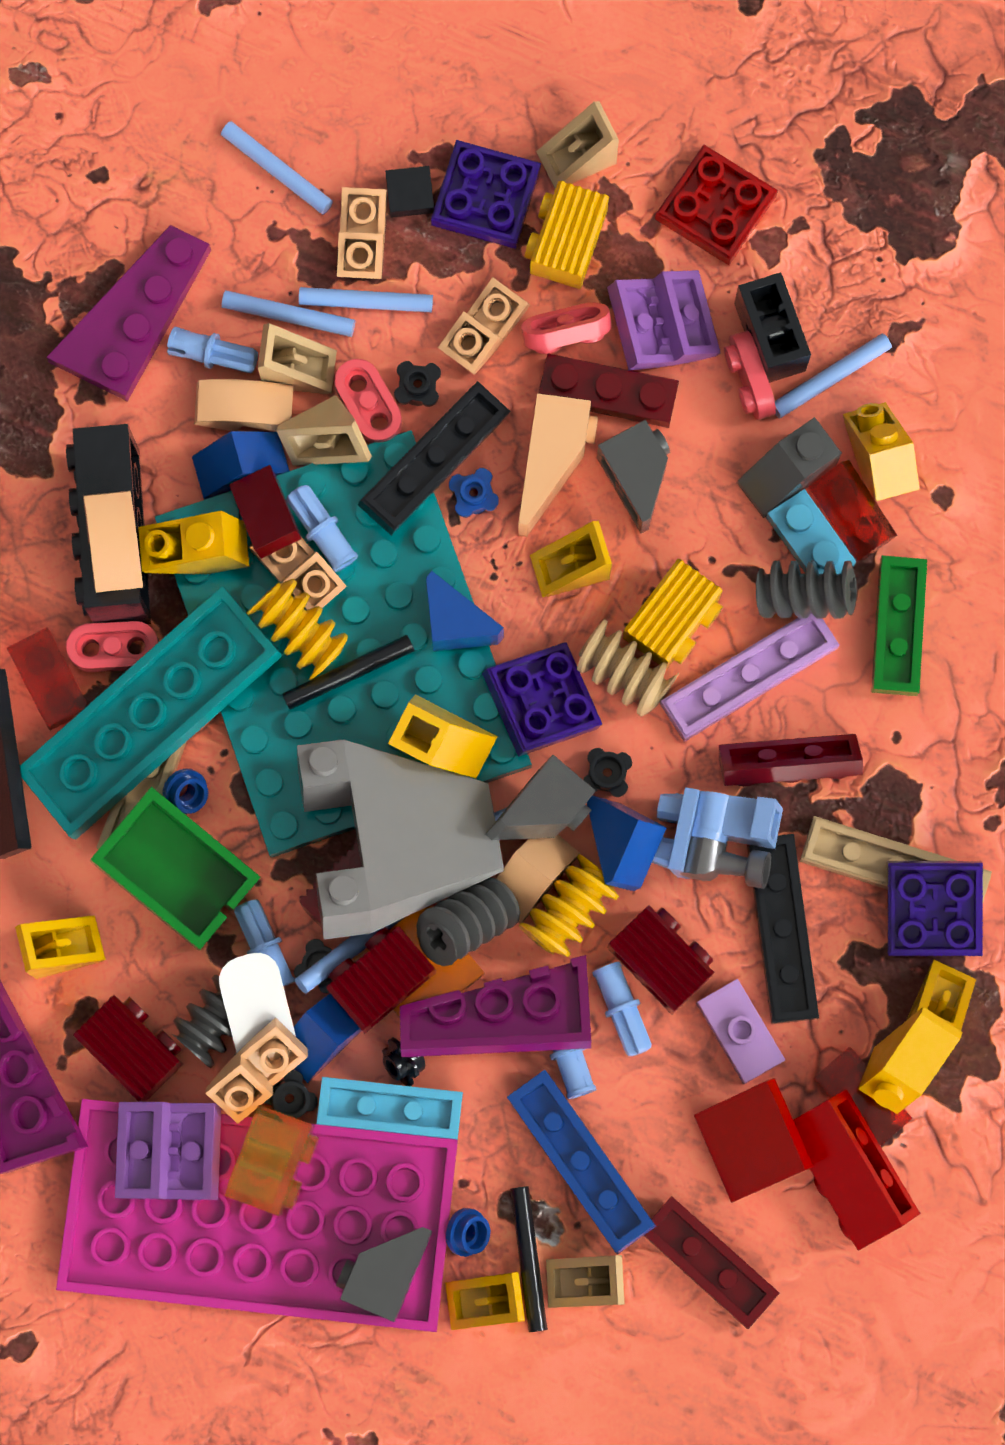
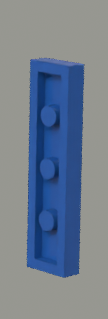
(581, 1162)

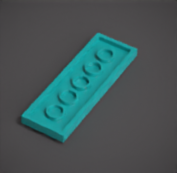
(149, 713)

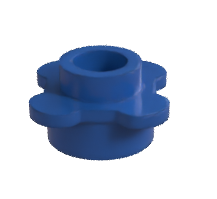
(468, 504)

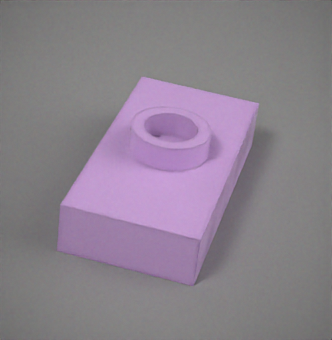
(740, 1031)

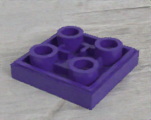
(486, 194)
(542, 699)
(935, 908)

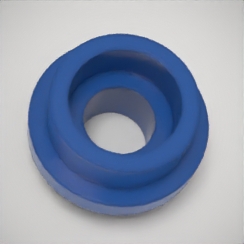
(196, 793)
(467, 1232)

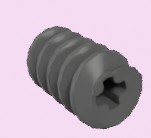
(806, 592)
(467, 921)
(206, 1025)

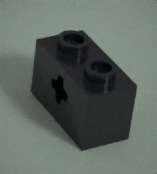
(774, 325)

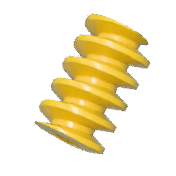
(299, 626)
(570, 908)

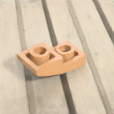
(362, 233)
(484, 326)
(239, 403)
(113, 541)
(308, 570)
(255, 1069)

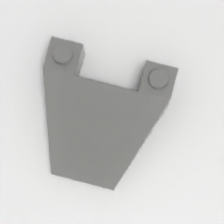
(414, 833)

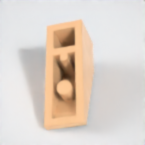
(555, 450)

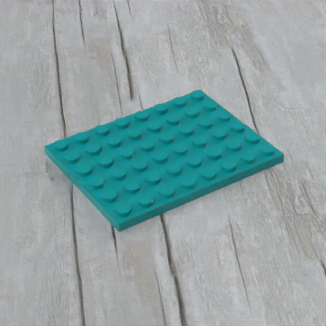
(380, 604)

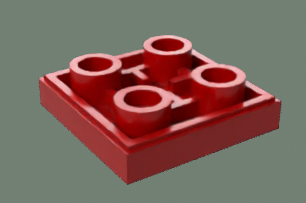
(716, 204)
(753, 1140)

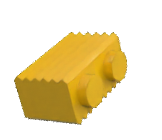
(568, 234)
(674, 613)

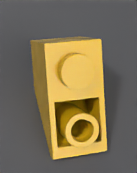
(882, 451)
(194, 545)
(442, 738)

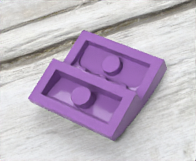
(663, 320)
(168, 1151)

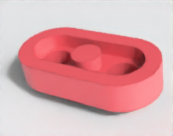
(566, 326)
(756, 391)
(369, 403)
(113, 642)

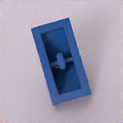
(236, 457)
(456, 620)
(623, 842)
(325, 1032)

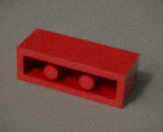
(854, 1171)

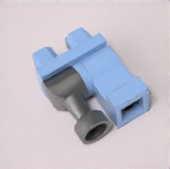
(706, 824)

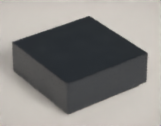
(409, 191)

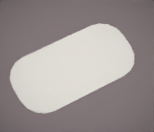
(253, 996)

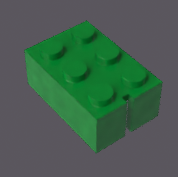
(174, 868)

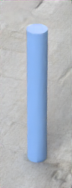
(276, 167)
(365, 299)
(288, 313)
(832, 375)
(320, 970)

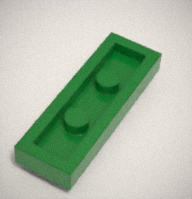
(899, 626)

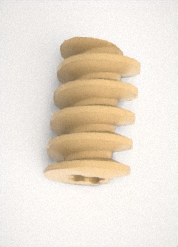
(624, 669)

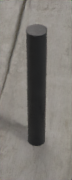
(348, 672)
(528, 1259)

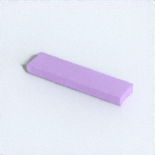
(748, 675)

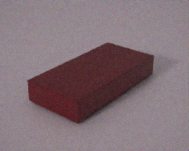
(265, 511)

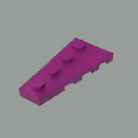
(131, 319)
(512, 1015)
(32, 1111)

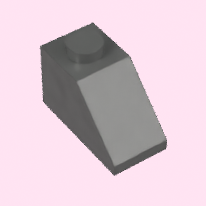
(790, 467)
(636, 468)
(545, 805)
(384, 1274)

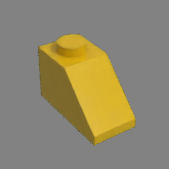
(908, 1060)

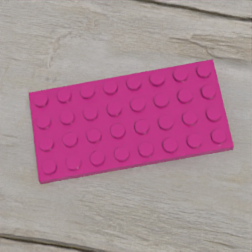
(241, 1258)

